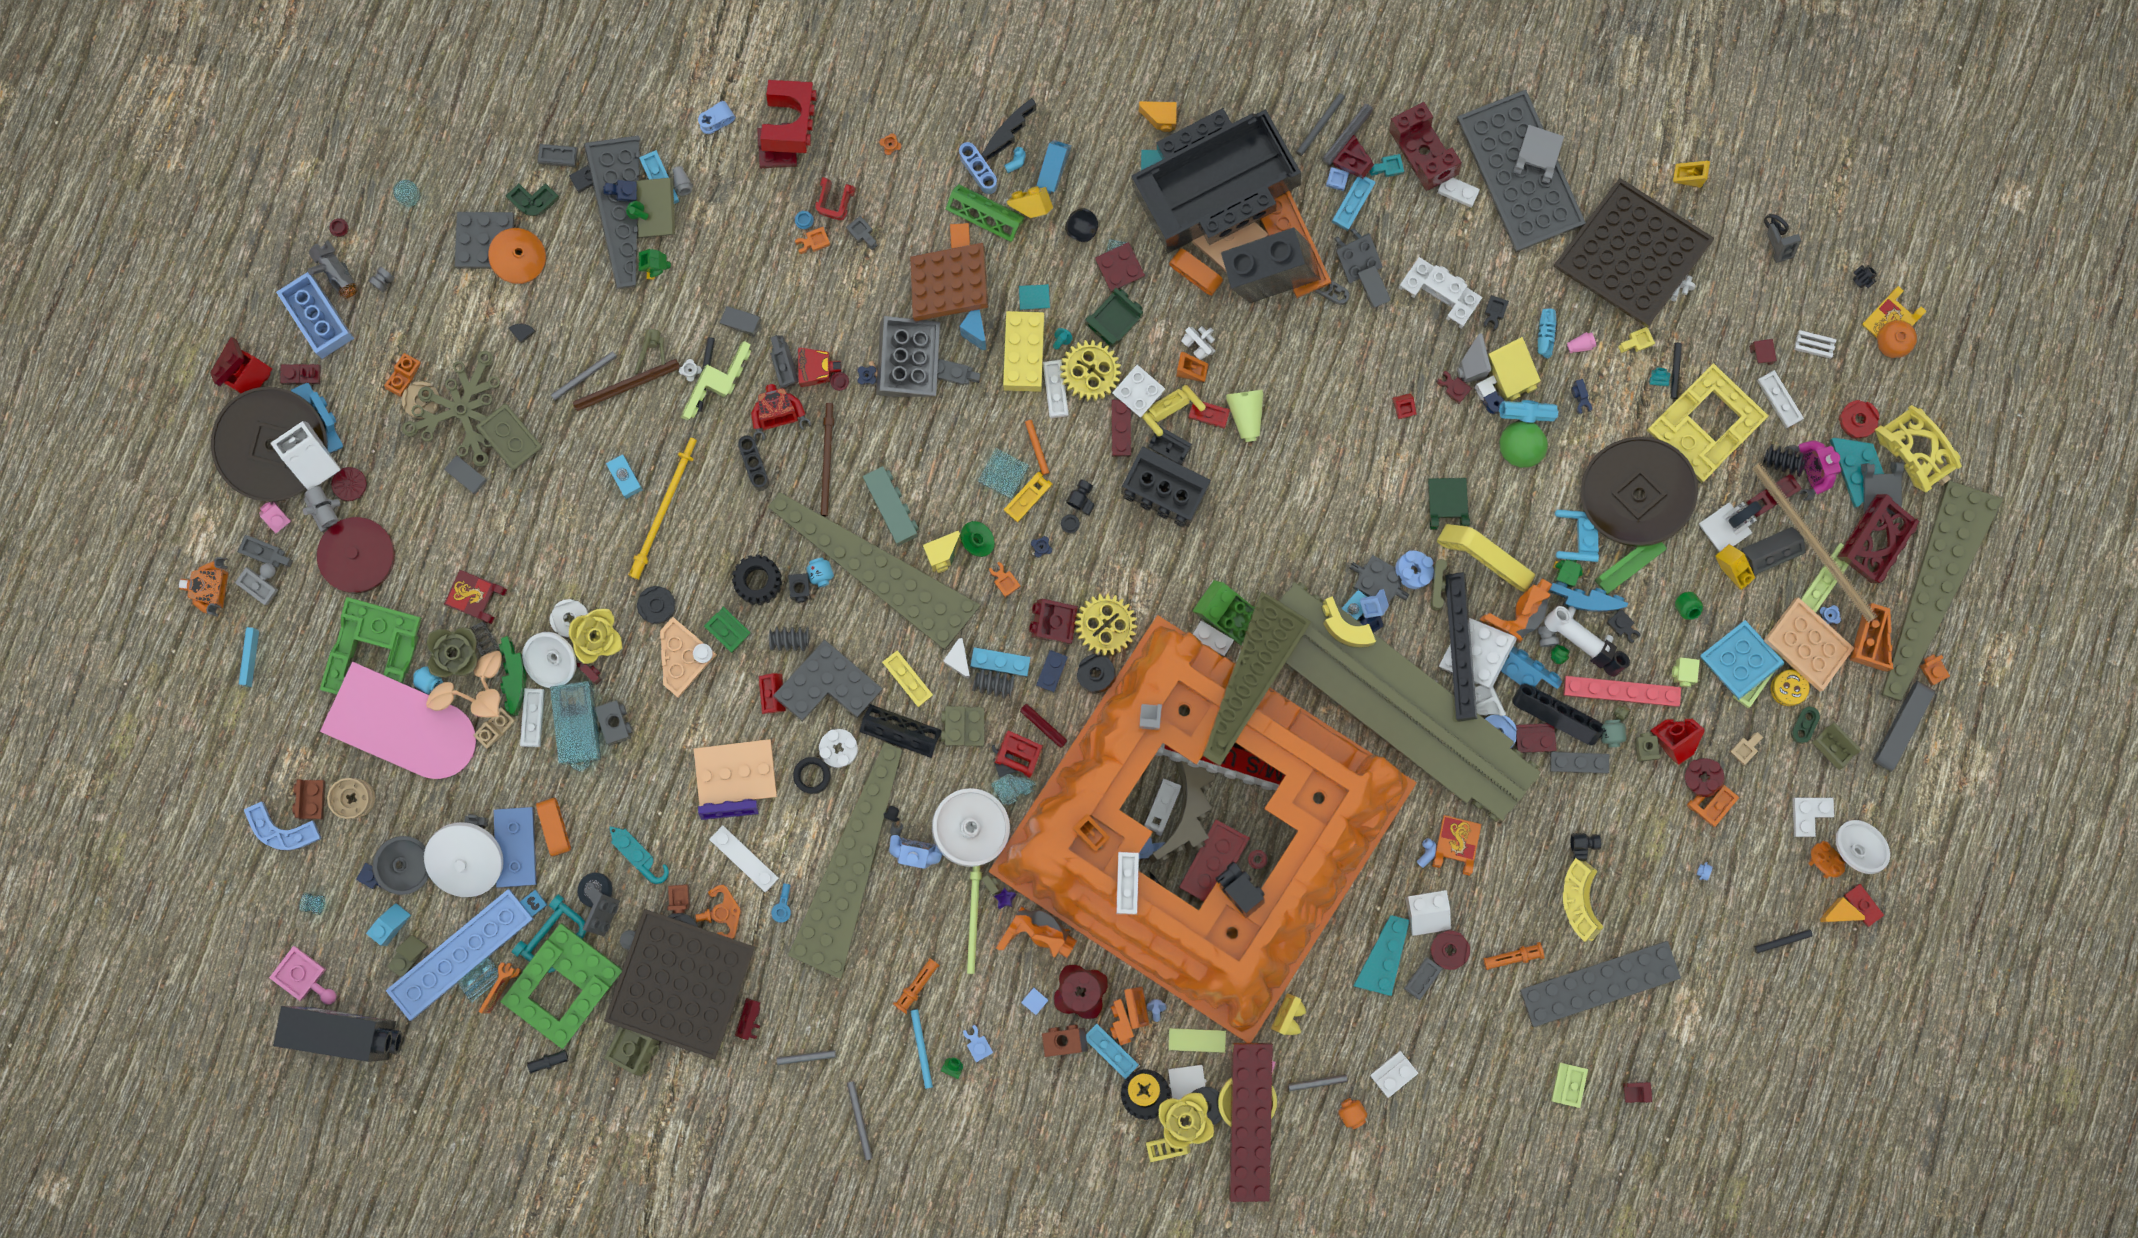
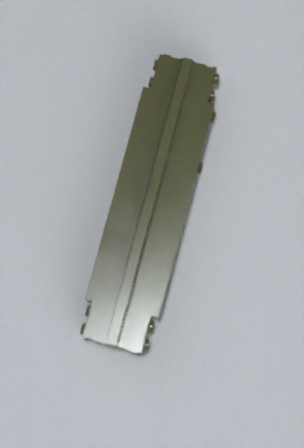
(1410, 712)

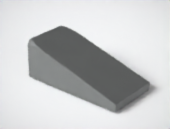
(1373, 287)
(741, 321)

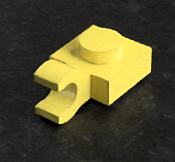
(1639, 340)

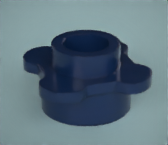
(866, 380)
(1037, 543)

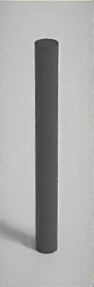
(1321, 123)

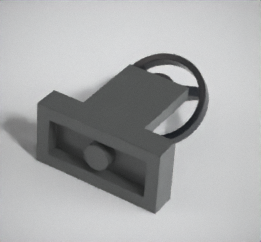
(1786, 247)

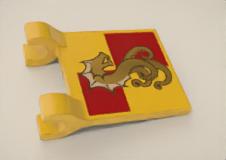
(1889, 311)

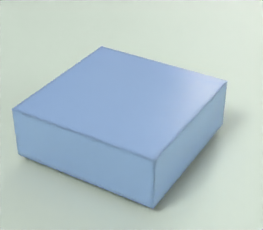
(1337, 179)
(1034, 1001)

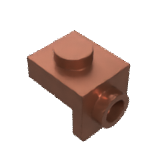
(678, 898)

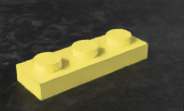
(907, 679)

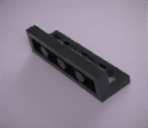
(899, 733)

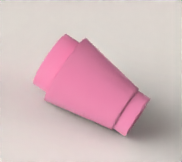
(1582, 343)

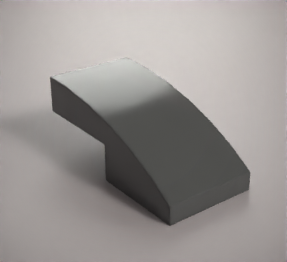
(465, 474)

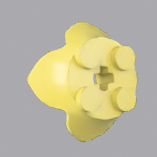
(605, 642)
(1191, 1106)

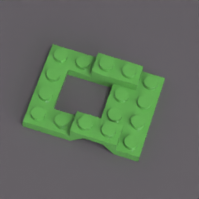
(374, 626)
(579, 964)

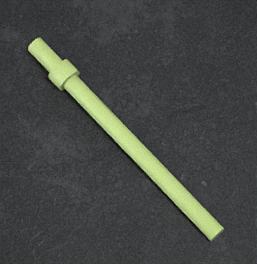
(975, 876)

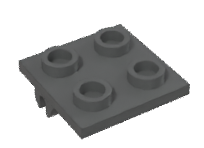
(1357, 255)

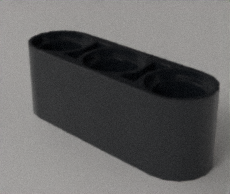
(750, 454)

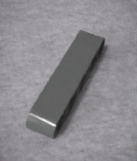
(1904, 726)

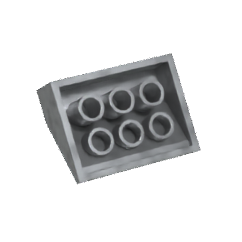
(907, 357)

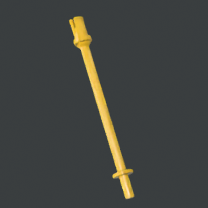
(641, 558)

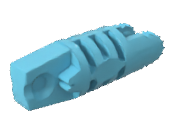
(1546, 332)

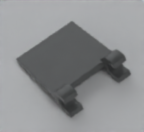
(1882, 483)

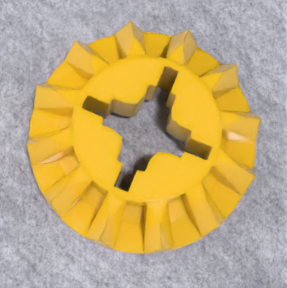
(1133, 1089)

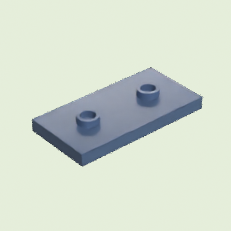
(516, 839)

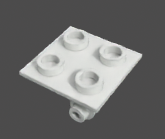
(1139, 391)

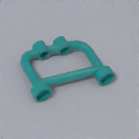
(559, 908)

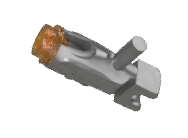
(334, 269)

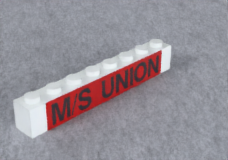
(1236, 764)

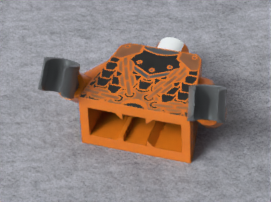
(207, 586)

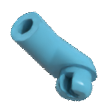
(1018, 160)

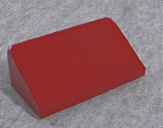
(769, 685)

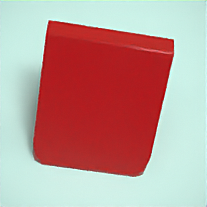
(1404, 406)

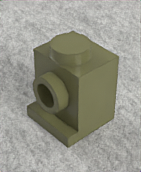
(1642, 752)

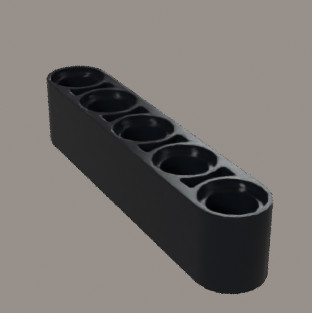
(1558, 714)

